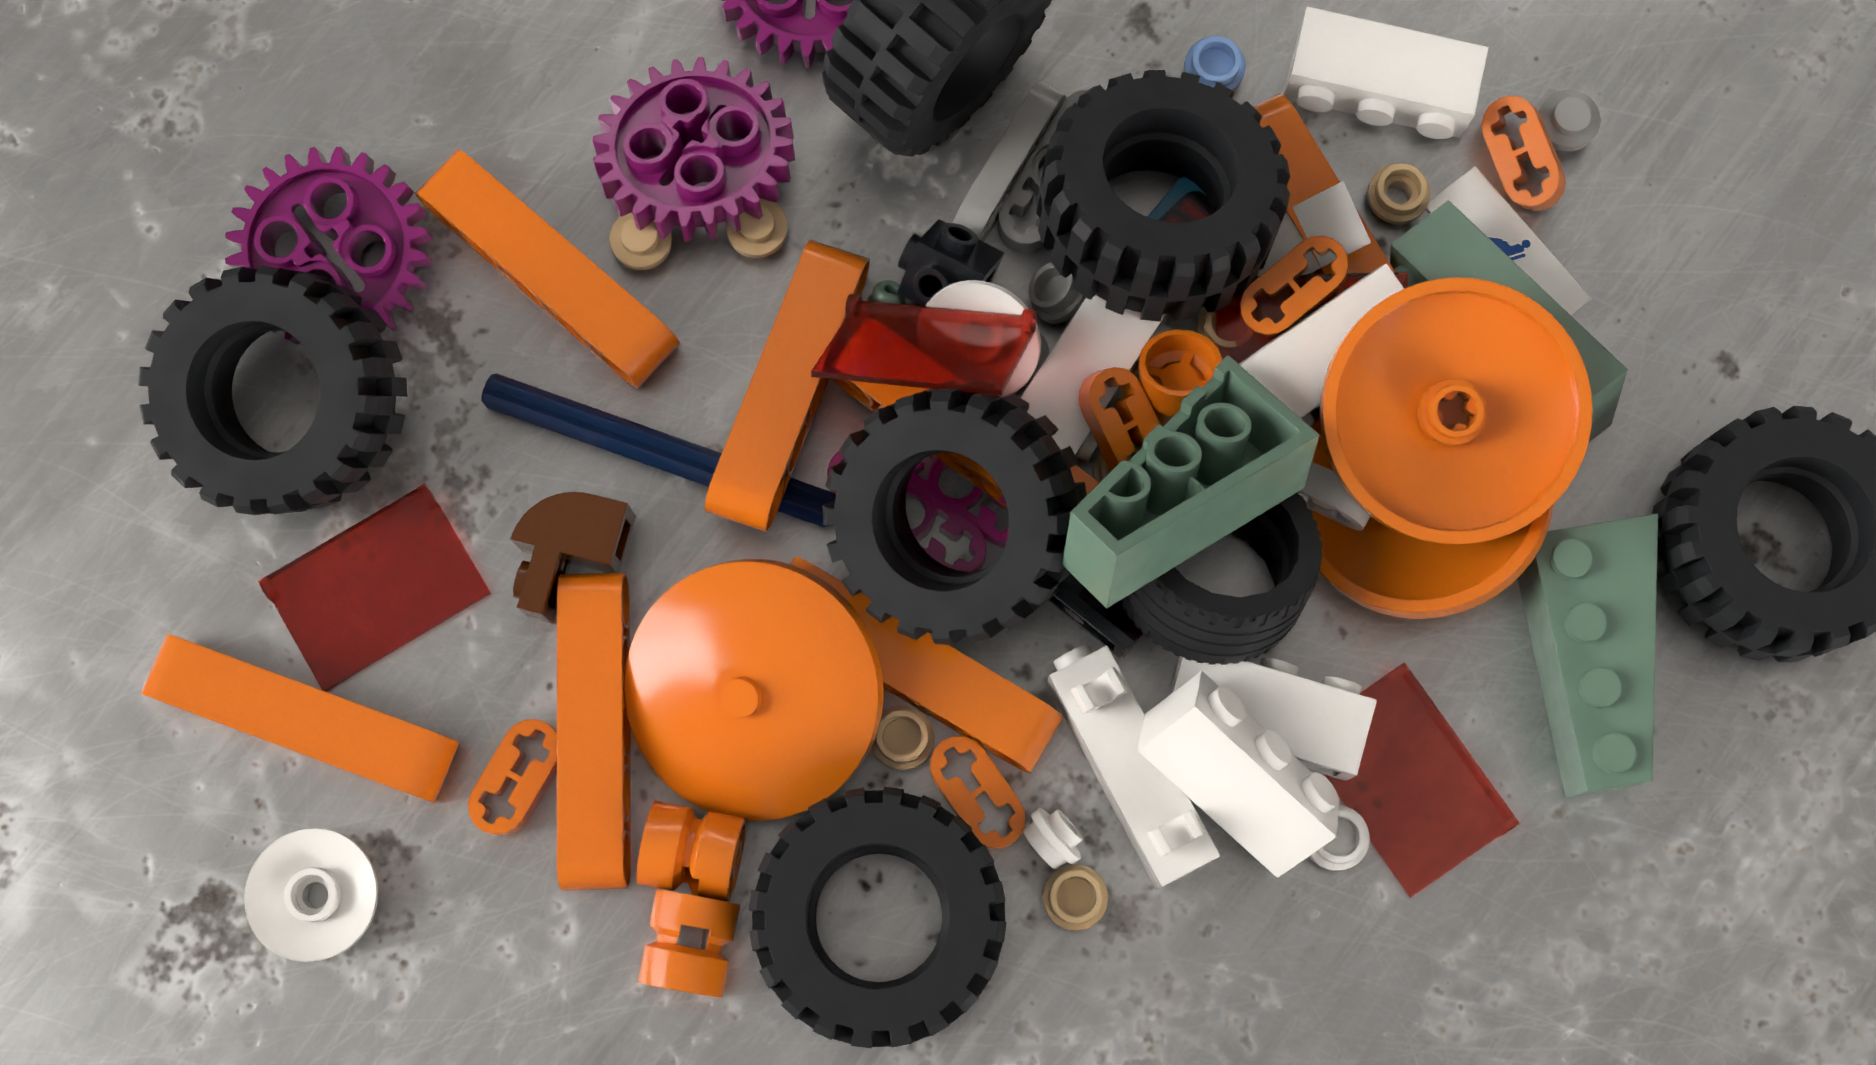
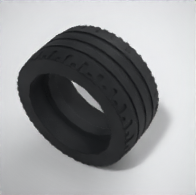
(1228, 627)

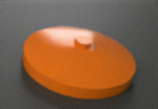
(1456, 411)
(1417, 576)
(753, 689)

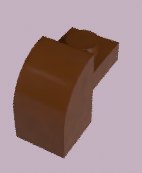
(563, 532)

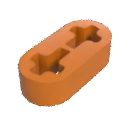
(1536, 146)
(1284, 274)
(1106, 423)
(504, 768)
(989, 781)

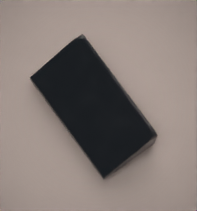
(1107, 625)

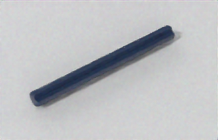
(632, 440)

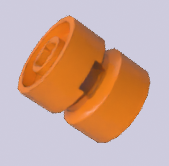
(1173, 367)
(691, 851)
(686, 967)

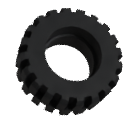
(924, 65)
(1173, 130)
(194, 382)
(876, 533)
(1710, 564)
(787, 902)

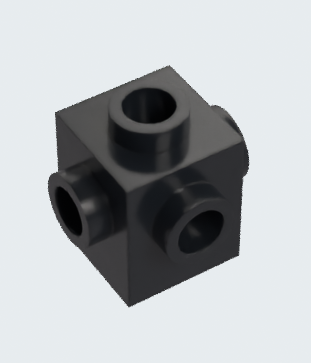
(944, 257)

